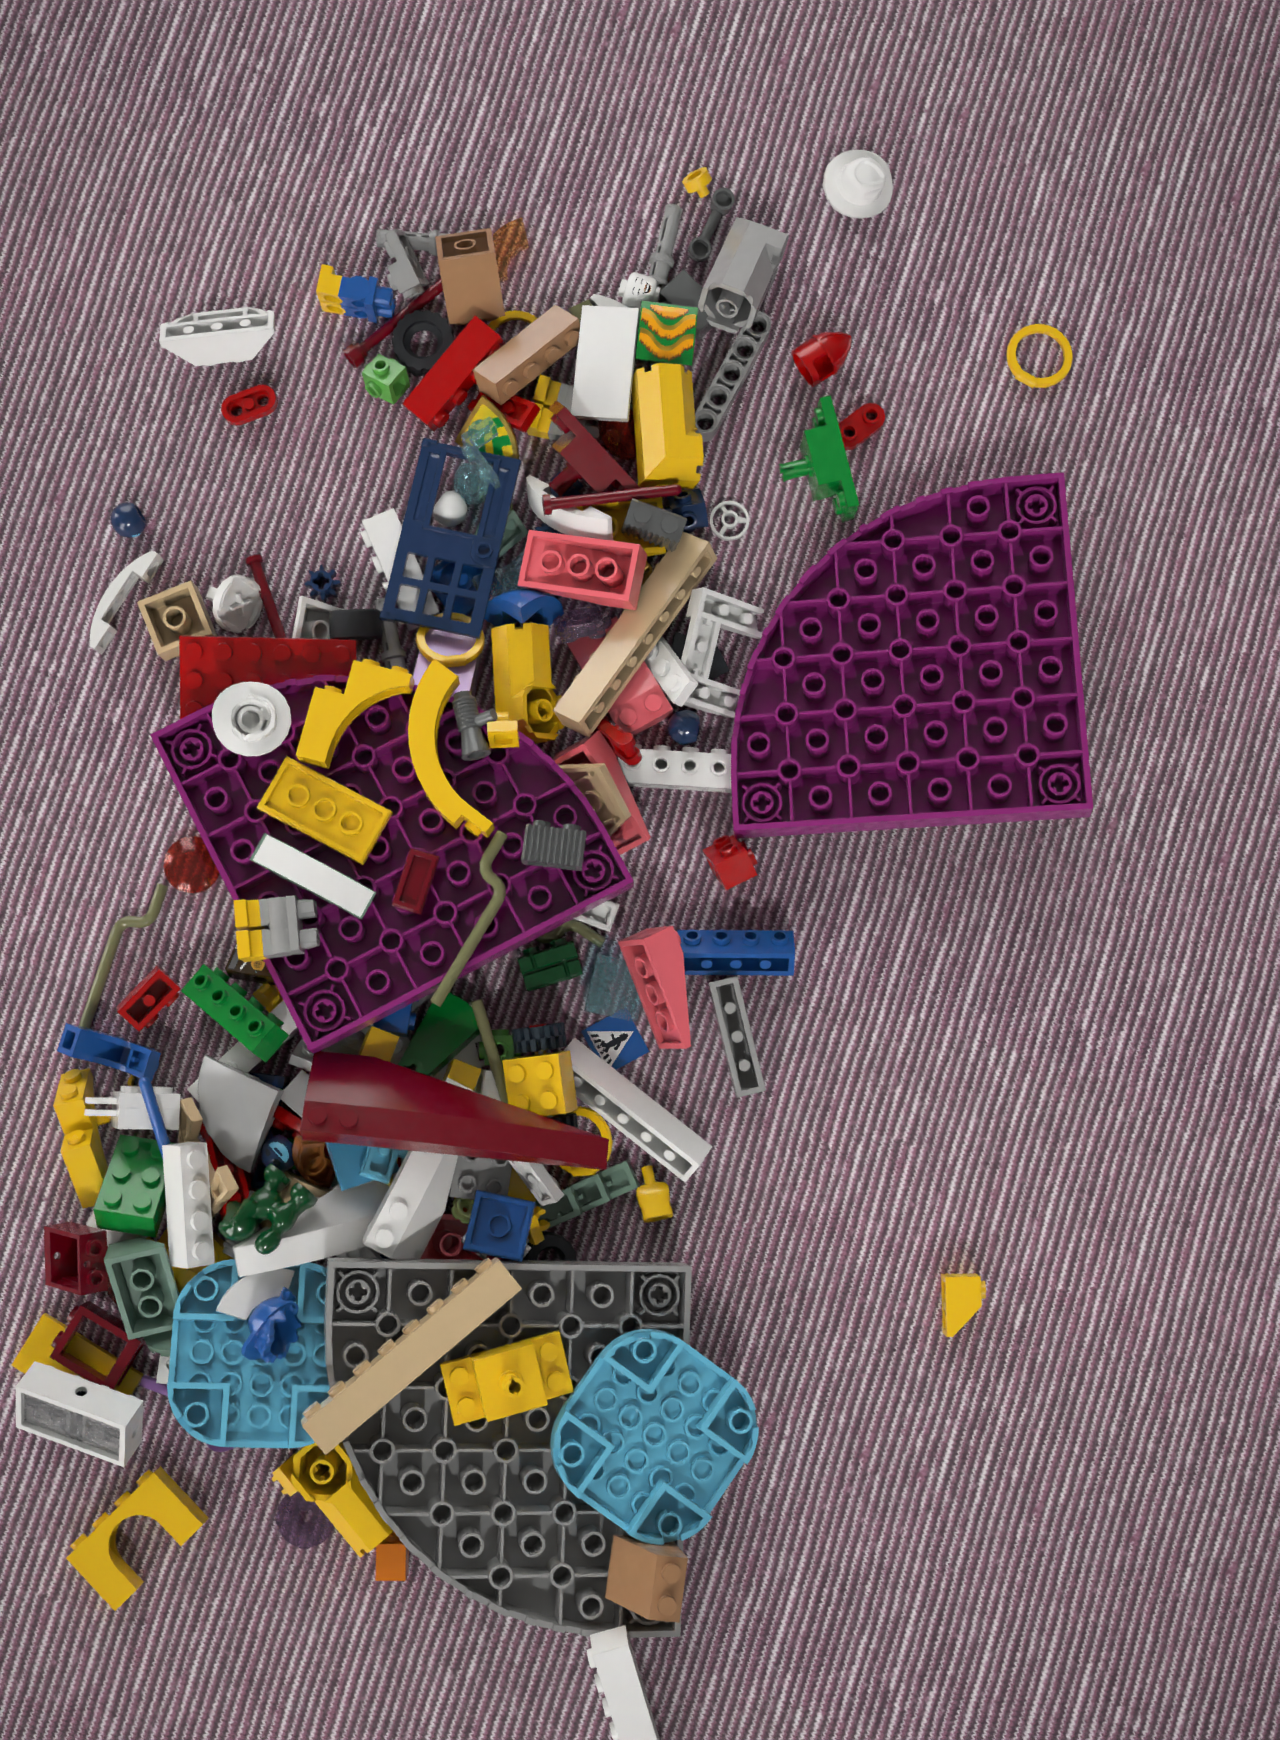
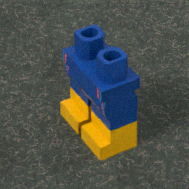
(354, 295)

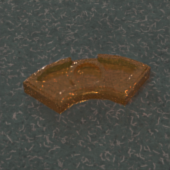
(508, 242)

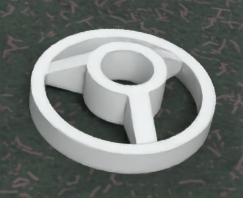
(729, 526)

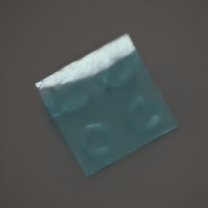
(612, 990)

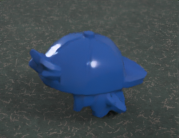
(272, 1328)

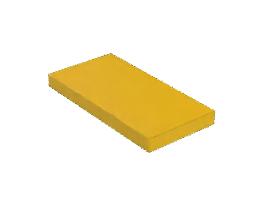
(324, 810)
(39, 1349)

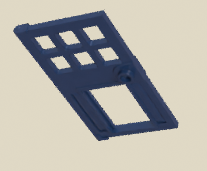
(449, 545)

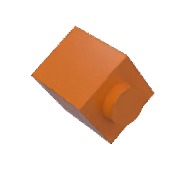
(392, 1560)

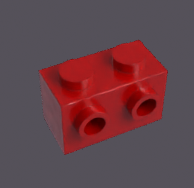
(730, 861)
(148, 998)

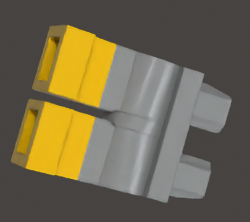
(545, 395)
(280, 925)

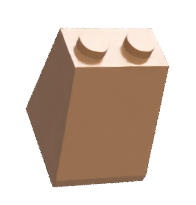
(470, 276)
(647, 1578)

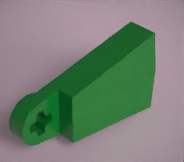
(441, 1036)

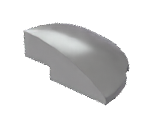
(236, 1110)

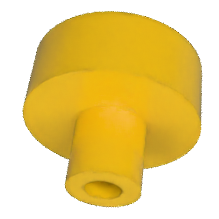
(697, 182)

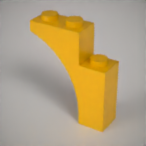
(333, 712)
(81, 1142)

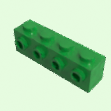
(235, 1013)

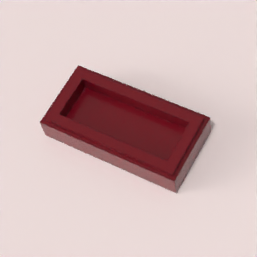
(415, 881)

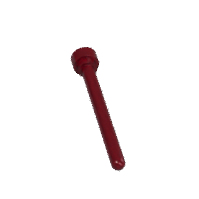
(358, 352)

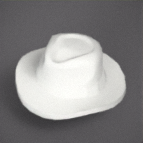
(858, 184)
(251, 718)

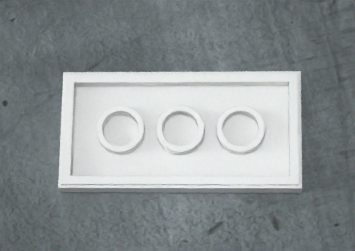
(605, 363)

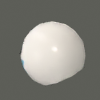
(450, 509)

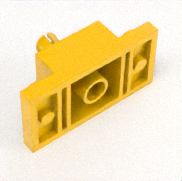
(506, 1379)

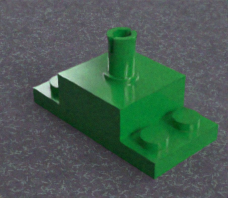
(825, 462)

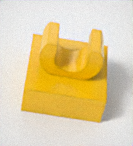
(503, 732)
(268, 996)
(535, 1233)
(284, 1474)

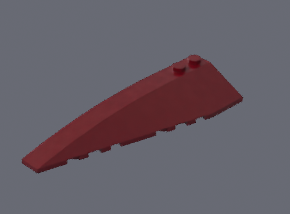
(398, 1108)

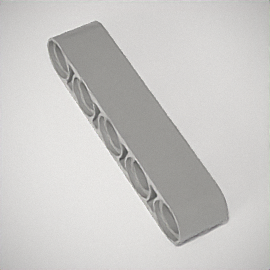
(736, 364)

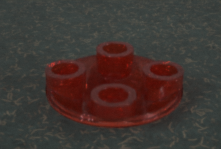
(619, 437)
(190, 865)

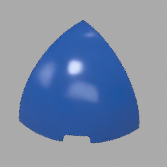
(523, 605)

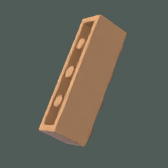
(527, 354)

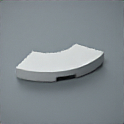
(252, 1290)

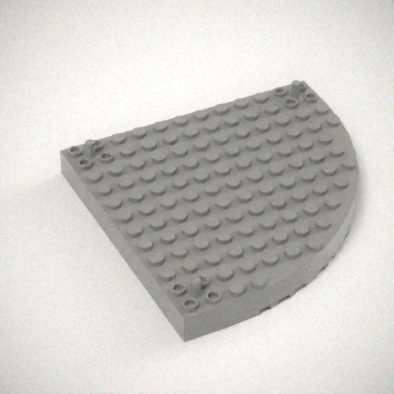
(483, 1494)

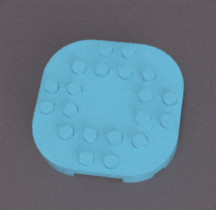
(240, 1400)
(653, 1436)

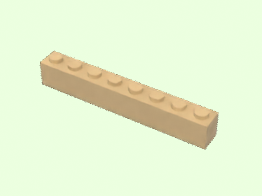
(634, 635)
(409, 1355)

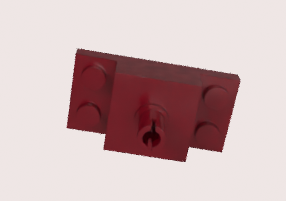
(584, 457)

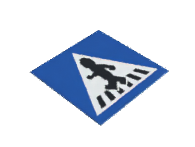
(615, 1041)

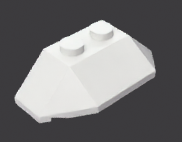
(218, 335)

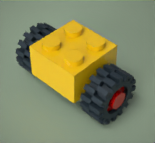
(543, 1080)

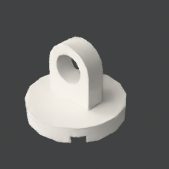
(236, 603)

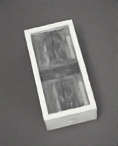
(79, 1413)

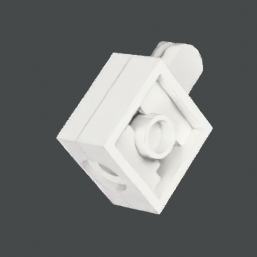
(130, 1110)

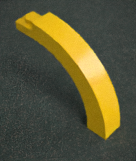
(424, 719)

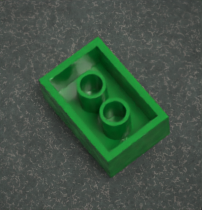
(132, 1189)

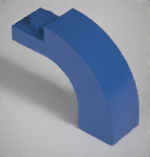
(109, 1051)

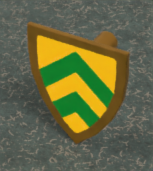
(505, 443)

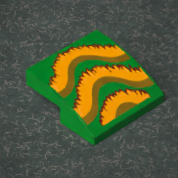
(666, 333)

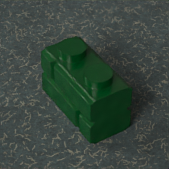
(550, 965)

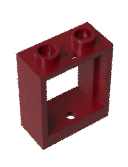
(75, 1246)
(111, 1324)

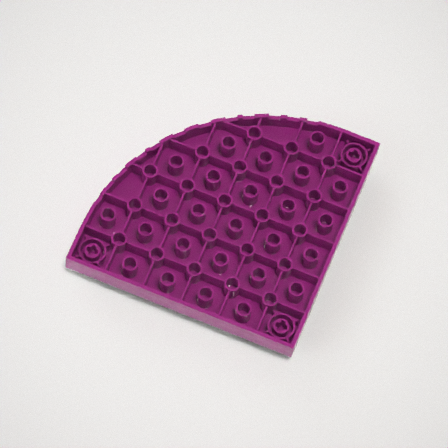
(922, 674)
(392, 954)

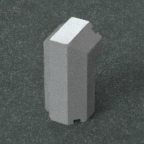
(742, 275)

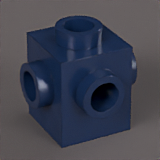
(689, 505)

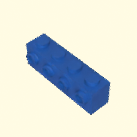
(738, 952)

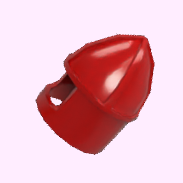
(821, 356)

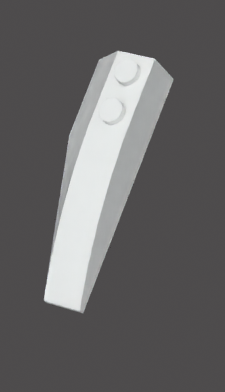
(412, 1204)
(325, 1230)

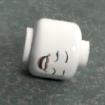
(638, 289)

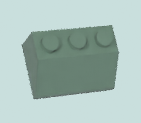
(142, 1285)

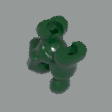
(266, 1204)

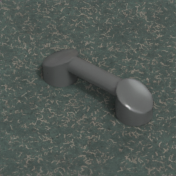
(720, 205)

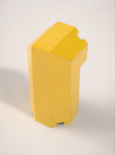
(666, 427)
(525, 679)
(339, 1494)

